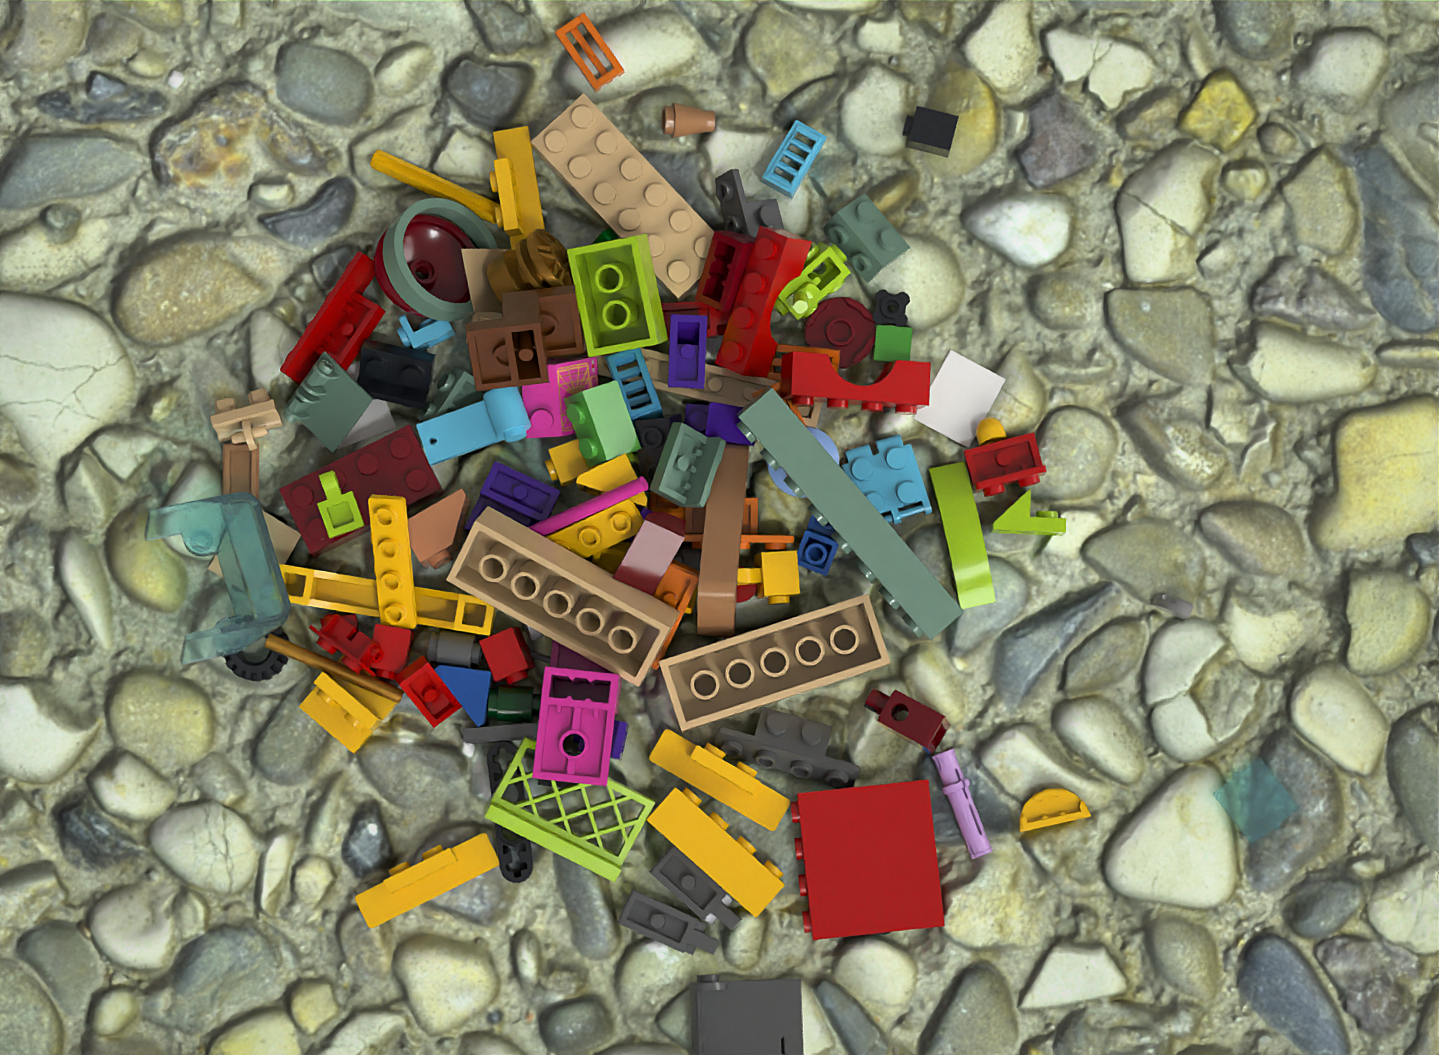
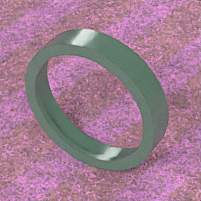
(397, 267)

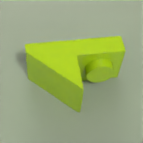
(1018, 520)

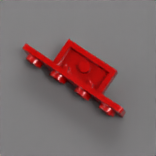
(339, 324)

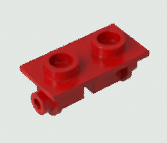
(357, 653)

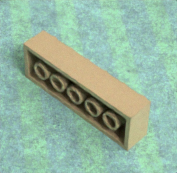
(626, 193)
(562, 595)
(774, 663)

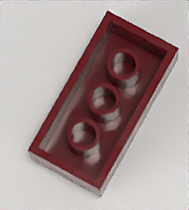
(385, 467)

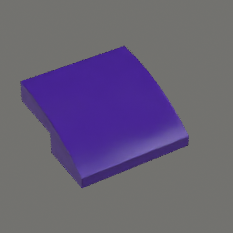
(515, 497)

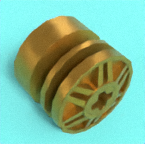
(535, 264)

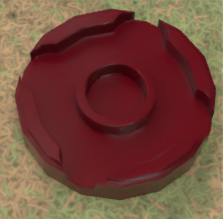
(842, 326)

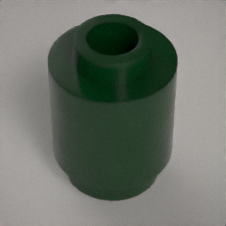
(514, 703)

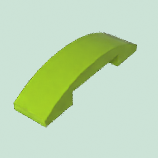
(963, 535)

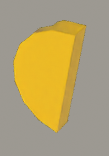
(1051, 808)

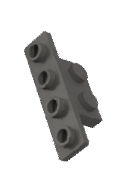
(742, 215)
(789, 746)

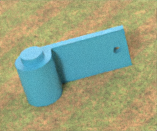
(476, 426)

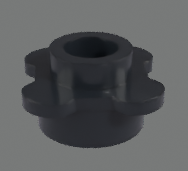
(883, 315)

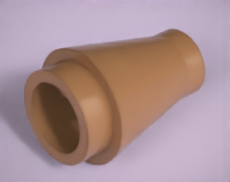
(686, 120)

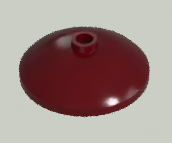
(435, 251)

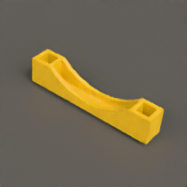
(361, 597)

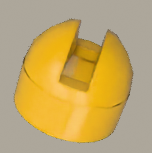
(990, 431)

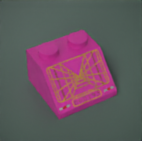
(546, 400)

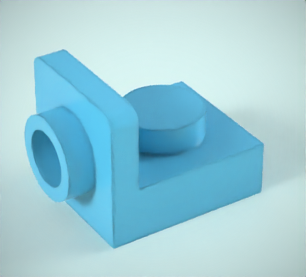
(430, 333)

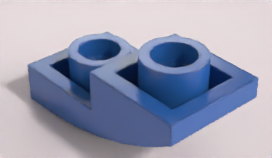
(817, 547)

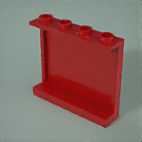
(868, 860)

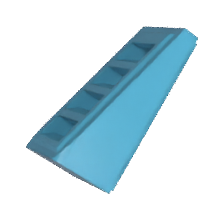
(779, 183)

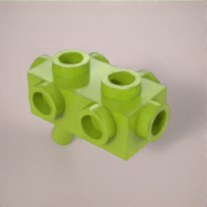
(803, 293)

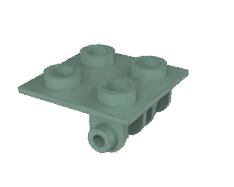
(328, 402)

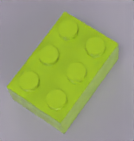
(617, 295)

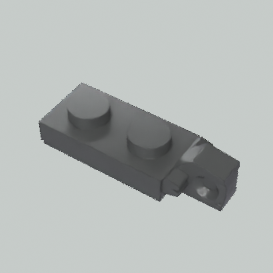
(695, 888)
(665, 924)

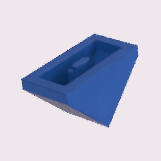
(470, 689)

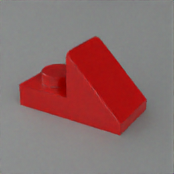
(427, 691)

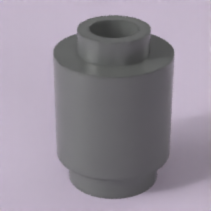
(454, 649)

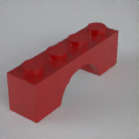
(773, 263)
(812, 379)

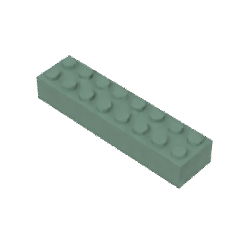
(849, 512)

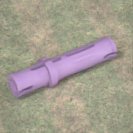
(961, 801)

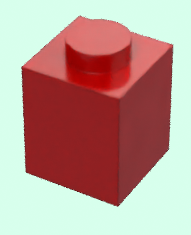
(396, 649)
(507, 655)

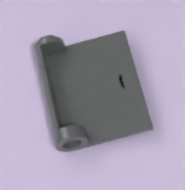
(746, 1016)

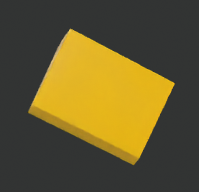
(609, 476)

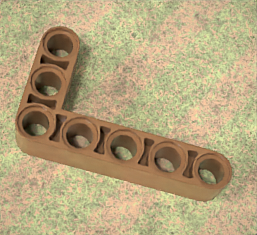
(722, 545)

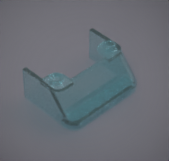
(238, 534)

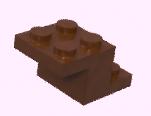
(531, 329)

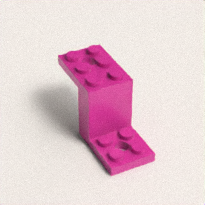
(581, 701)

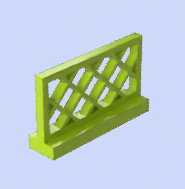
(561, 839)

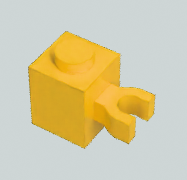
(775, 576)

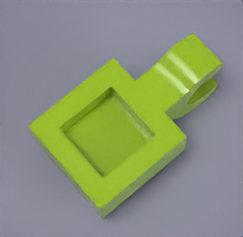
(340, 510)

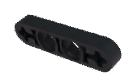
(524, 856)

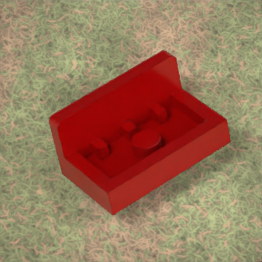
(1004, 464)

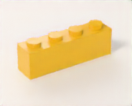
(715, 851)

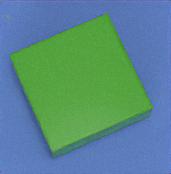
(892, 343)

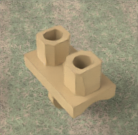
(246, 422)

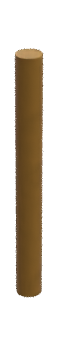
(333, 668)

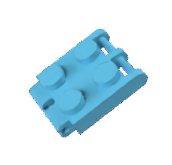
(888, 478)

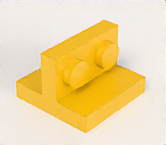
(346, 709)

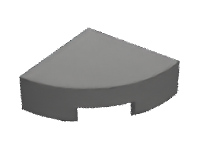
(1178, 608)

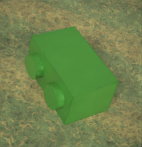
(602, 423)

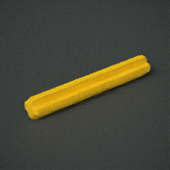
(433, 184)

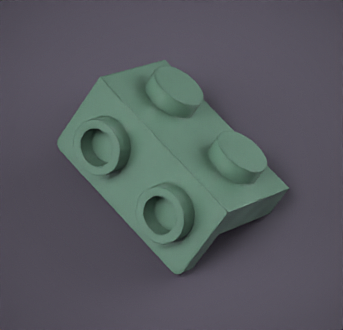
(865, 237)
(687, 466)

